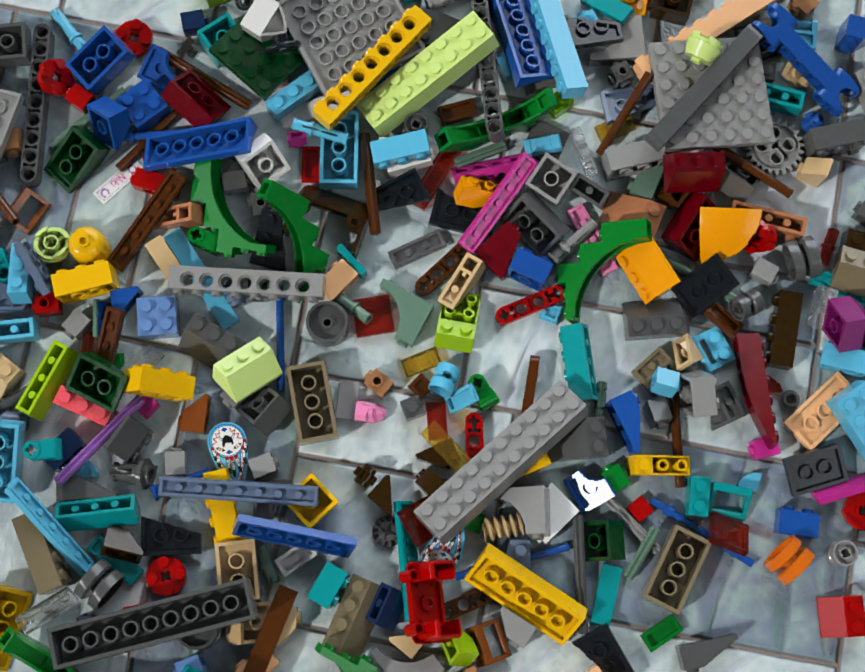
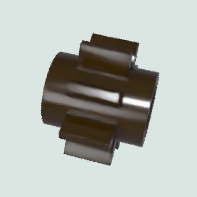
(365, 475)

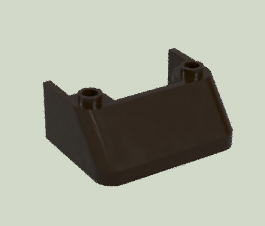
(353, 210)

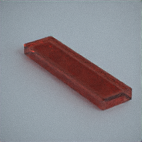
(436, 174)

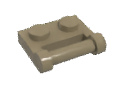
(646, 368)

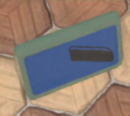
(99, 308)

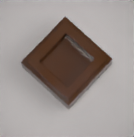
(419, 386)

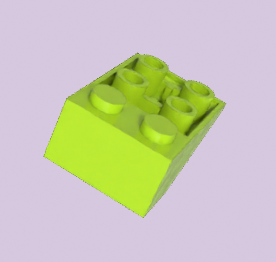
(458, 327)

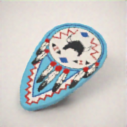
(229, 449)
(451, 551)

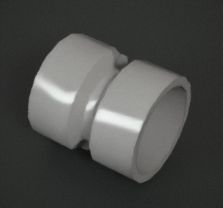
(841, 553)

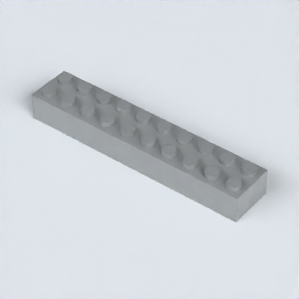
(501, 462)

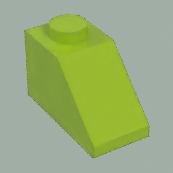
(461, 650)

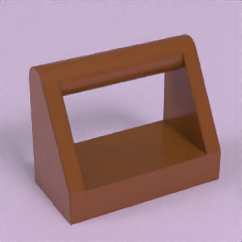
(19, 201)
(485, 657)

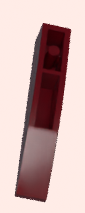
(755, 384)

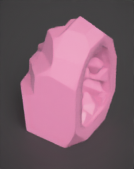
(369, 412)

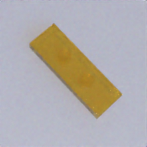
(445, 446)

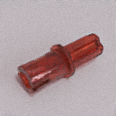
(829, 245)
(87, 342)

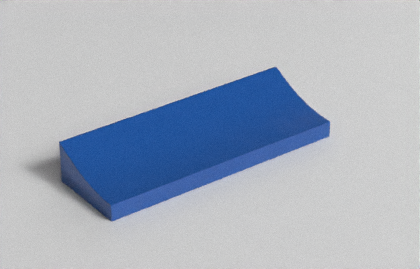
(520, 41)
(199, 144)
(294, 535)

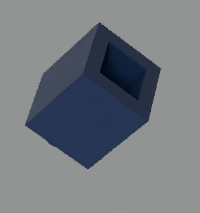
(193, 21)

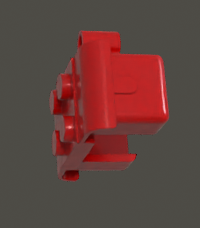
(427, 602)

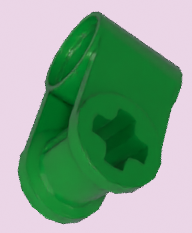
(207, 239)
(486, 395)

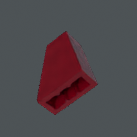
(500, 249)

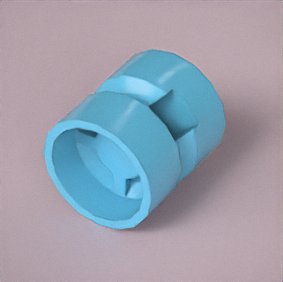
(444, 379)

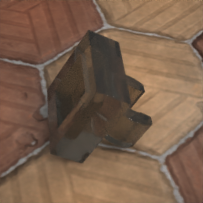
(187, 48)

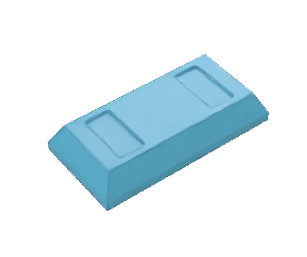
(540, 145)
(461, 398)

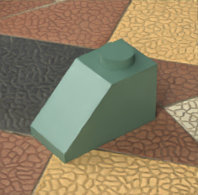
(645, 183)

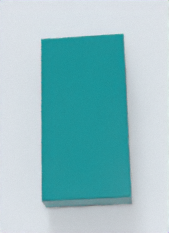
(350, 259)

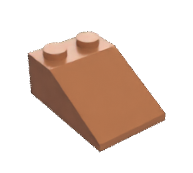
(628, 207)

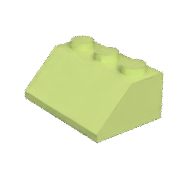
(247, 370)

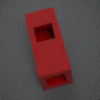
(147, 181)

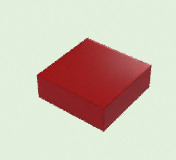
(640, 509)

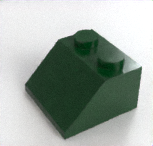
(604, 540)

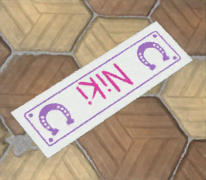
(116, 183)

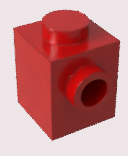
(79, 97)
(47, 305)

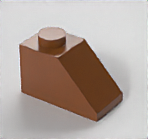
(196, 416)

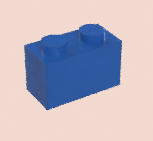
(801, 524)

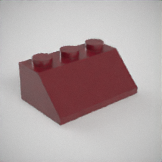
(194, 100)
(693, 171)
(683, 229)

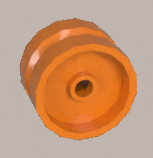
(789, 559)

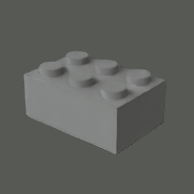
(629, 159)
(698, 393)

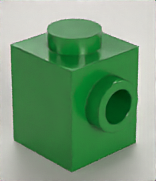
(616, 476)

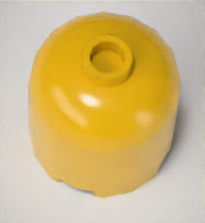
(89, 245)

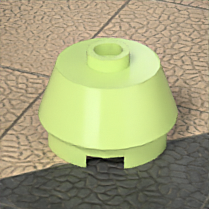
(702, 48)
(52, 244)

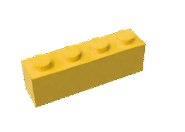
(222, 511)

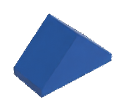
(125, 297)

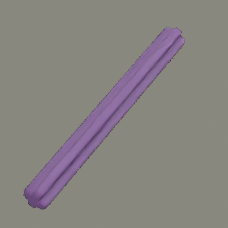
(97, 442)

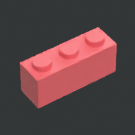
(83, 407)

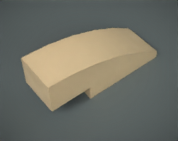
(163, 256)

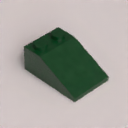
(76, 157)
(97, 381)

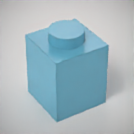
(665, 382)

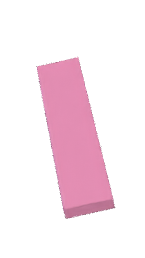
(579, 216)

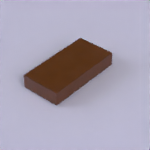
(457, 112)
(723, 320)

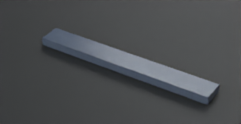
(238, 490)

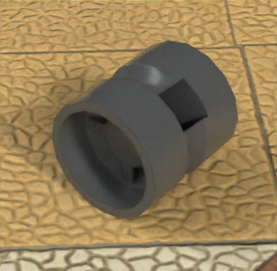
(420, 120)
(746, 305)

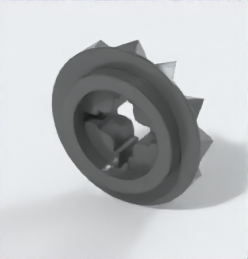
(379, 535)

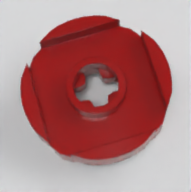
(136, 28)
(46, 74)
(767, 239)
(851, 511)
(165, 564)

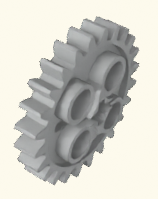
(784, 135)

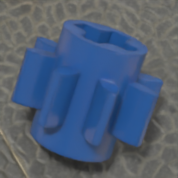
(812, 120)

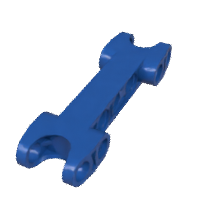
(805, 60)

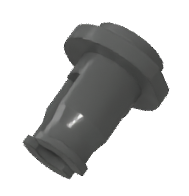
(142, 473)

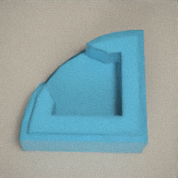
(551, 314)
(88, 471)
(750, 481)

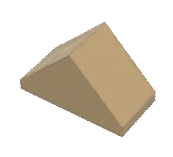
(686, 352)
(405, 644)

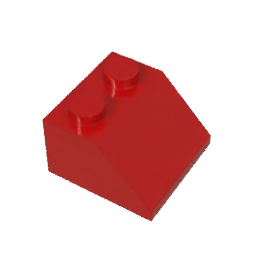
(841, 616)

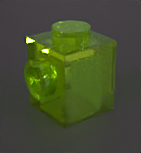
(563, 106)

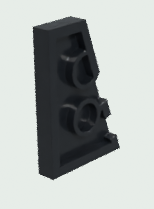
(604, 650)

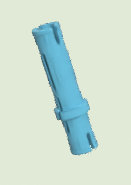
(75, 37)
(298, 125)

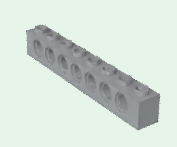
(179, 274)

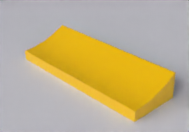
(526, 594)

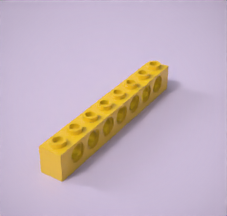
(331, 117)

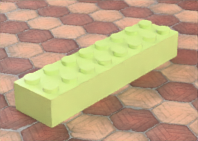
(428, 74)

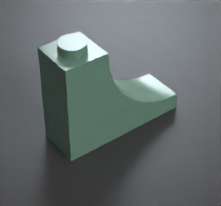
(412, 313)

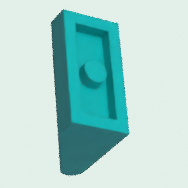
(734, 490)

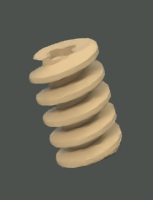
(502, 527)

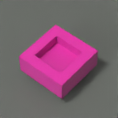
(296, 139)
(149, 407)

